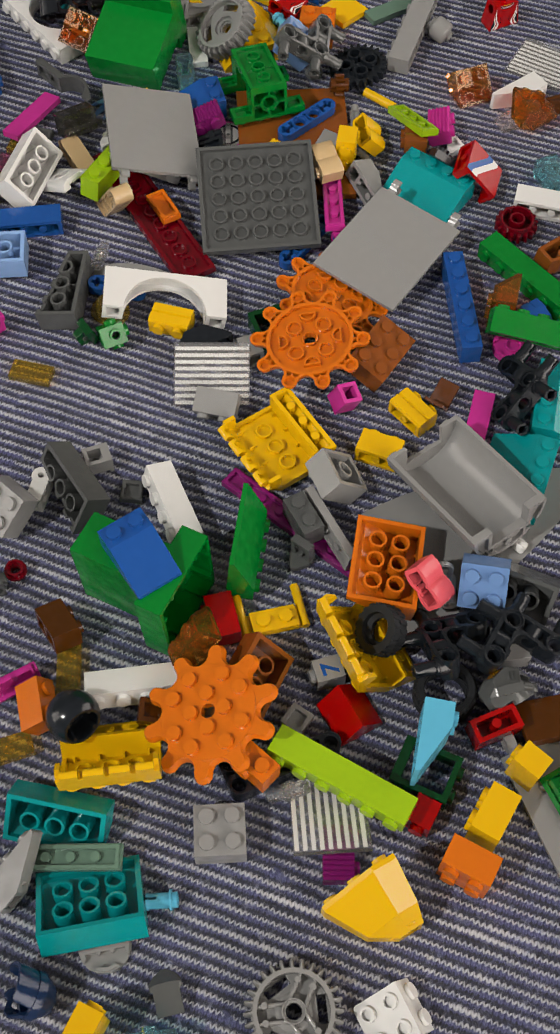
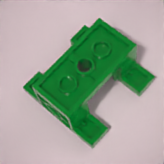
(264, 83)

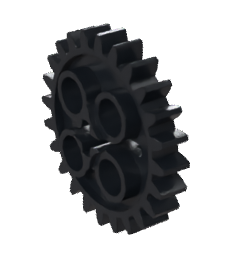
(361, 65)

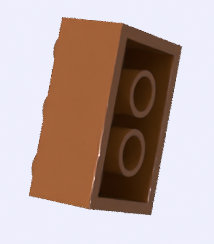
(382, 353)

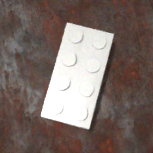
(28, 169)

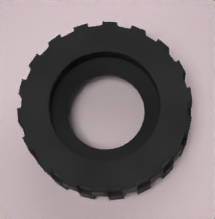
(395, 633)

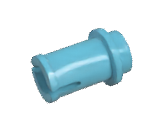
(278, 18)
(162, 900)

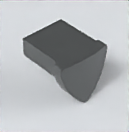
(301, 554)
(167, 993)

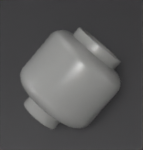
(440, 29)

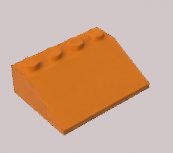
(379, 563)

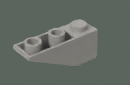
(17, 870)

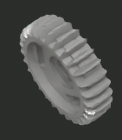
(217, 19)
(303, 988)

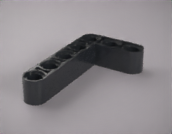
(231, 778)

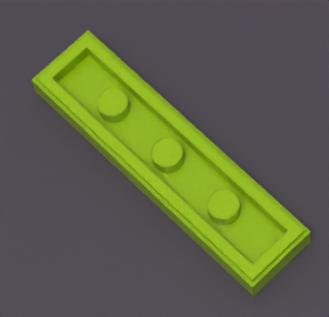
(413, 120)

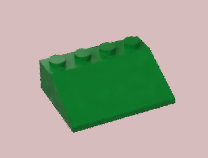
(247, 545)

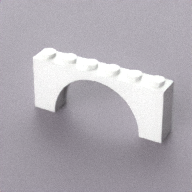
(23, 12)
(125, 284)

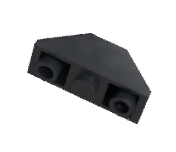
(207, 333)

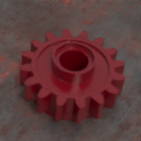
(516, 224)

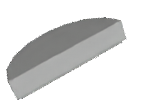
(106, 958)

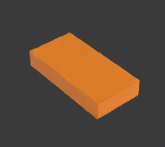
(163, 206)

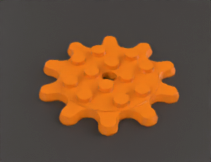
(315, 282)
(305, 320)
(224, 734)

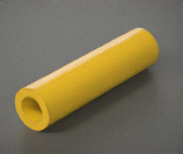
(377, 98)

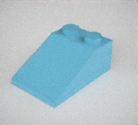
(434, 727)

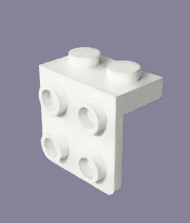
(394, 1011)

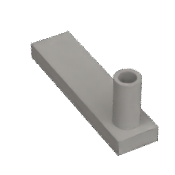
(332, 533)

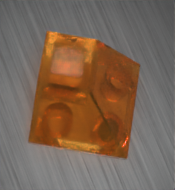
(77, 29)
(470, 85)
(531, 109)

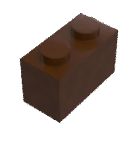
(59, 625)

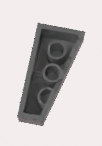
(68, 293)
(74, 484)

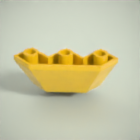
(376, 904)

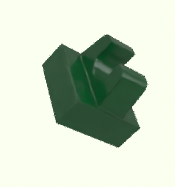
(84, 333)

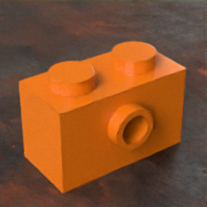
(32, 702)
(262, 768)

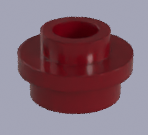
(13, 565)

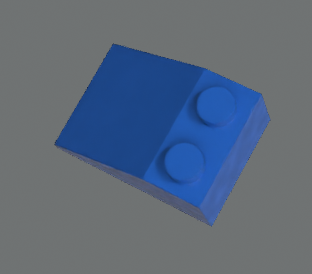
(206, 90)
(138, 553)

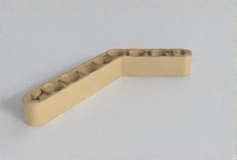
(78, 157)

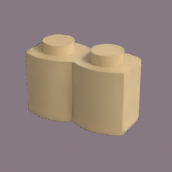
(326, 162)

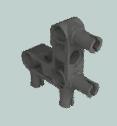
(311, 47)

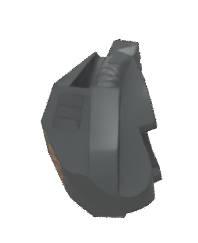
(506, 686)

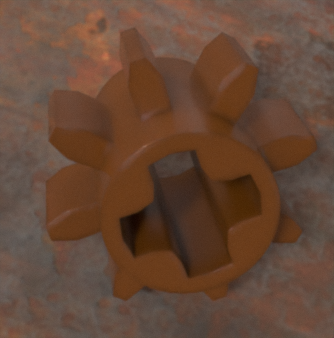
(339, 85)

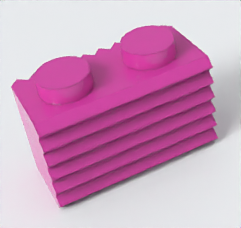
(443, 120)

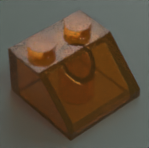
(504, 293)
(195, 638)

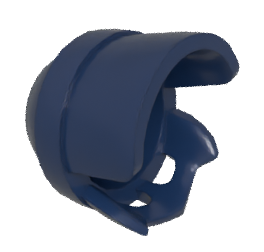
(33, 993)

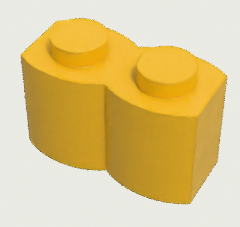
(369, 134)

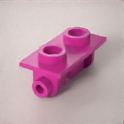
(14, 678)

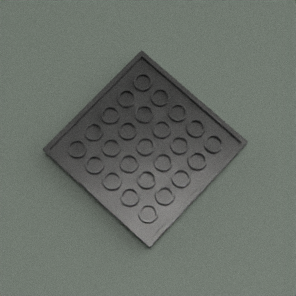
(257, 197)

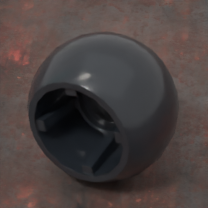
(72, 716)

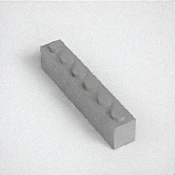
(410, 35)

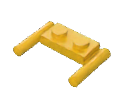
(274, 619)

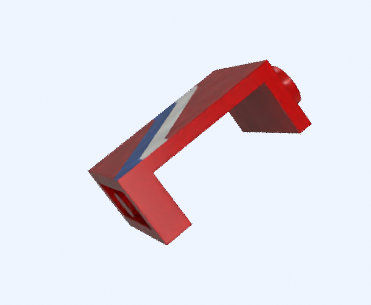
(475, 161)

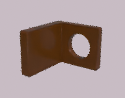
(443, 394)

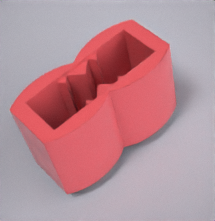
(430, 582)

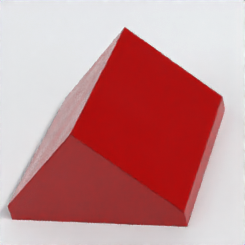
(348, 713)

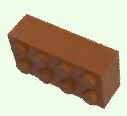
(272, 667)

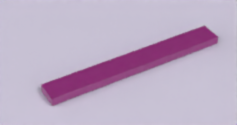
(274, 505)

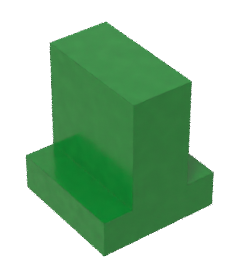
(136, 41)
(163, 610)

